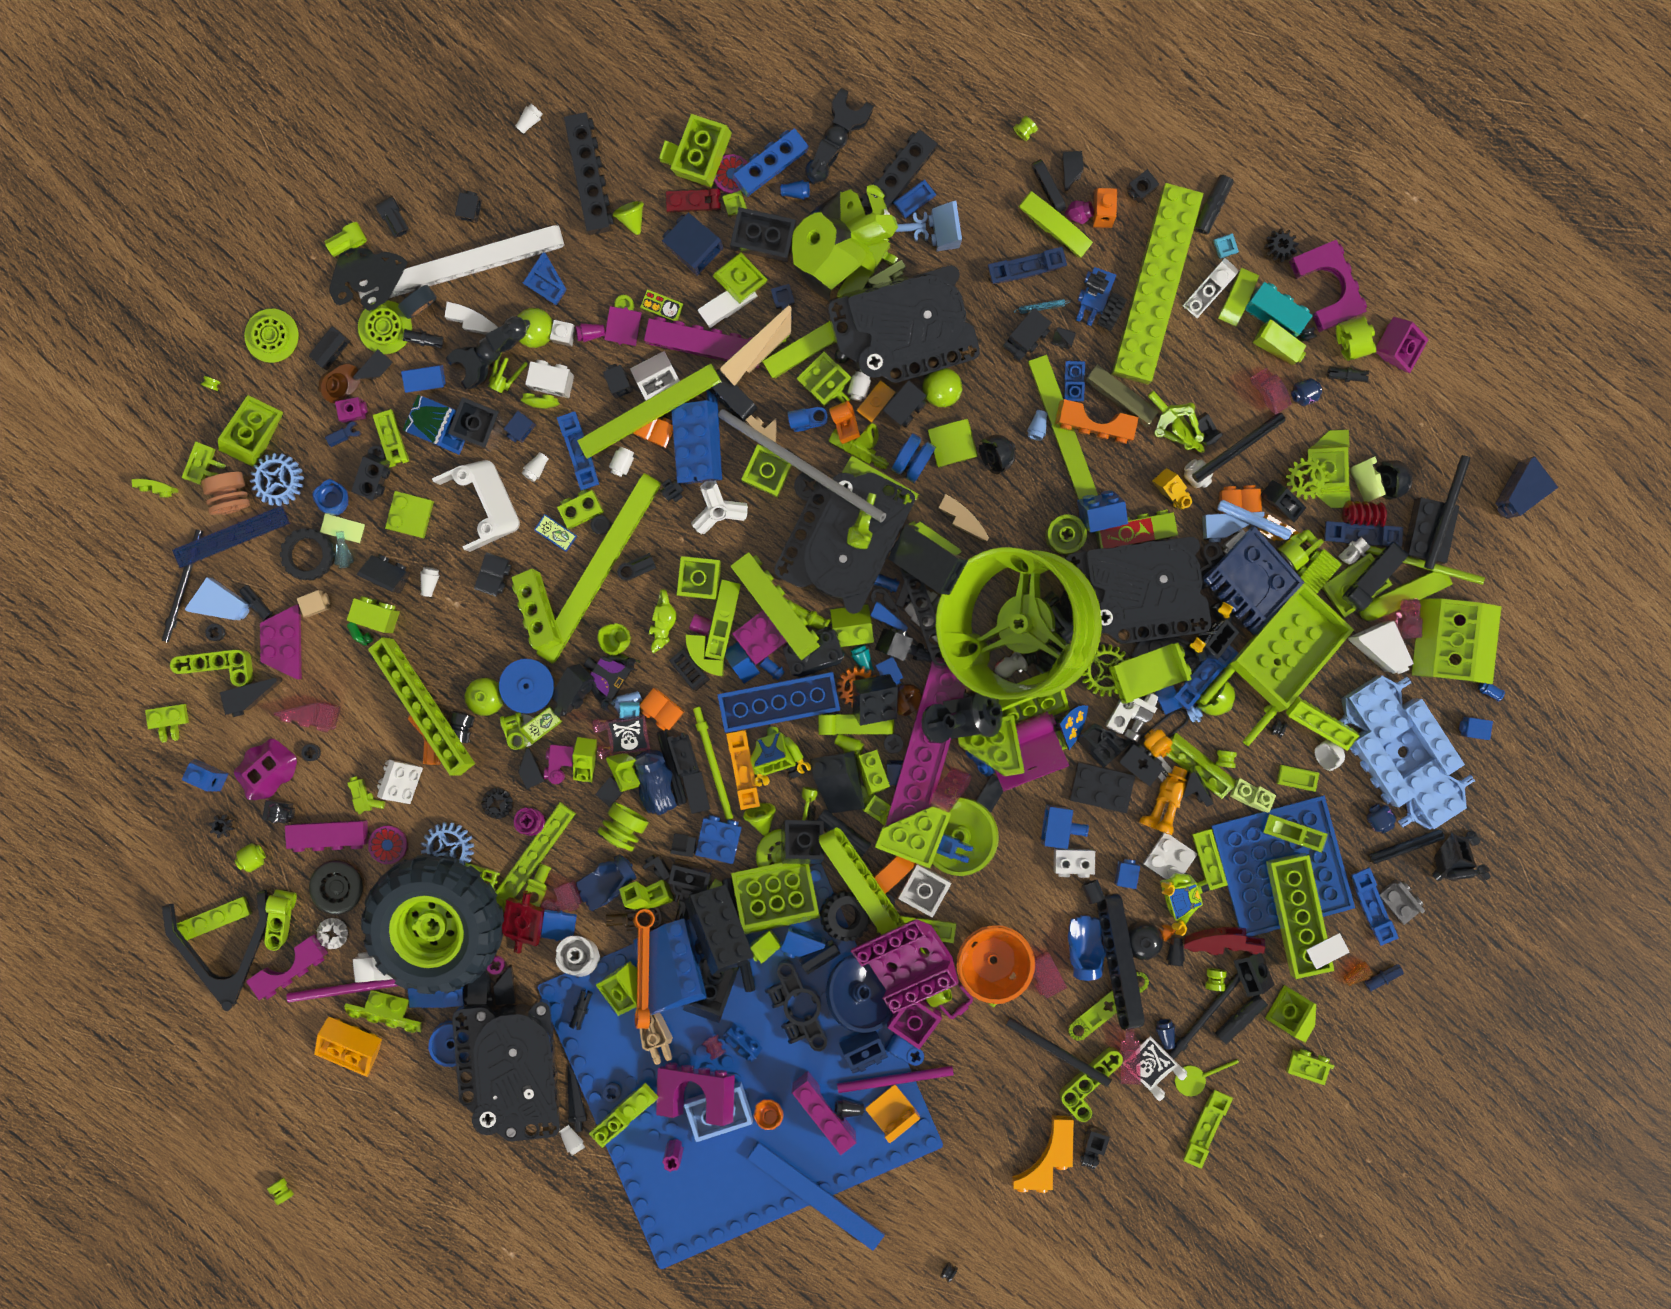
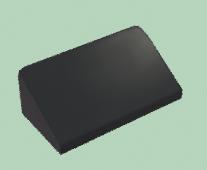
(990, 793)

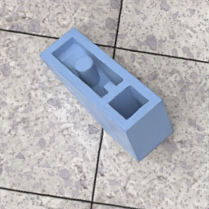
(1222, 525)

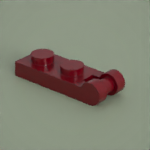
(692, 200)

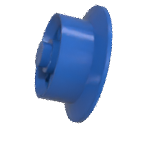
(526, 686)

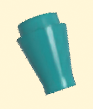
(862, 657)

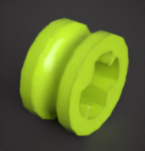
(210, 383)

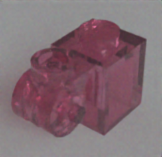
(1409, 621)
(567, 898)

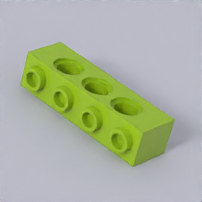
(544, 616)

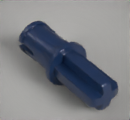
(1384, 977)

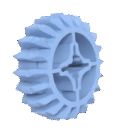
(272, 485)
(445, 840)

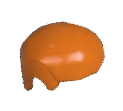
(768, 1114)

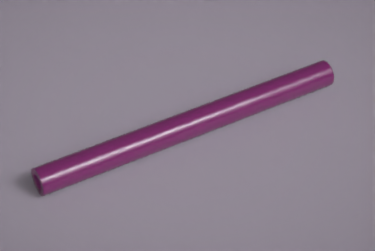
(339, 990)
(895, 1079)

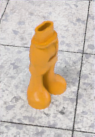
(1170, 793)

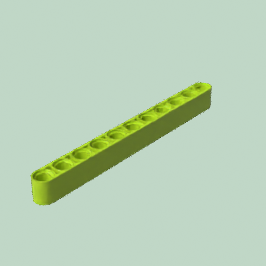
(602, 563)
(867, 891)

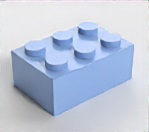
(696, 1114)

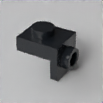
(1207, 427)

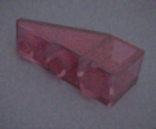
(316, 714)

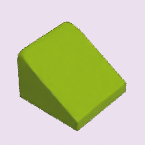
(668, 153)

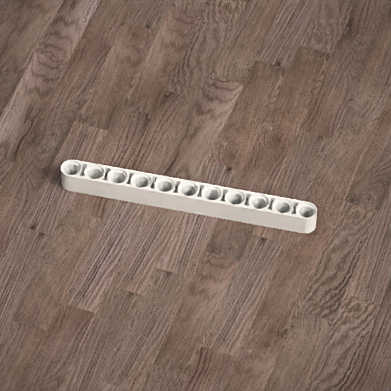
(475, 260)

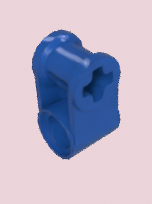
(902, 1049)

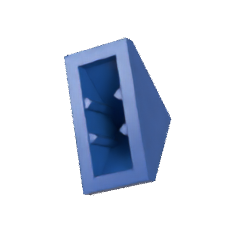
(741, 662)

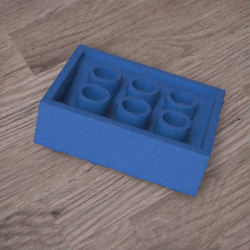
(673, 967)

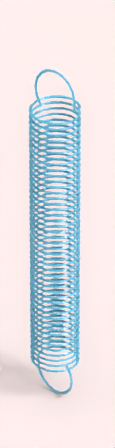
(1042, 306)

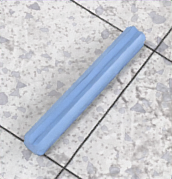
(1254, 519)

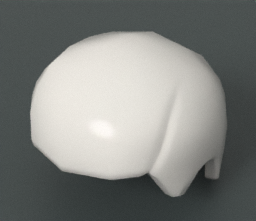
(1329, 755)

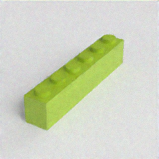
(775, 606)

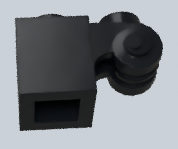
(278, 811)
(1094, 1144)

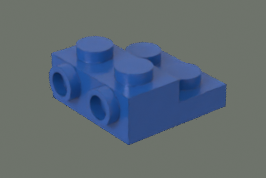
(718, 839)

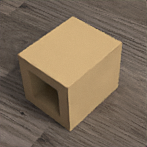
(314, 603)

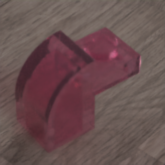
(1272, 389)

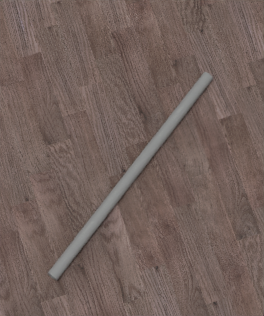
(802, 465)

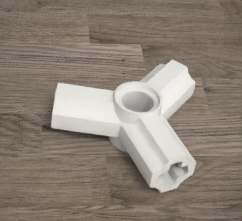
(713, 499)

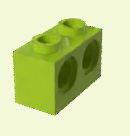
(582, 514)

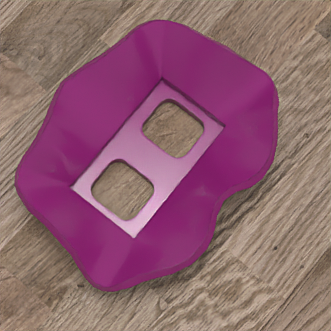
(270, 780)

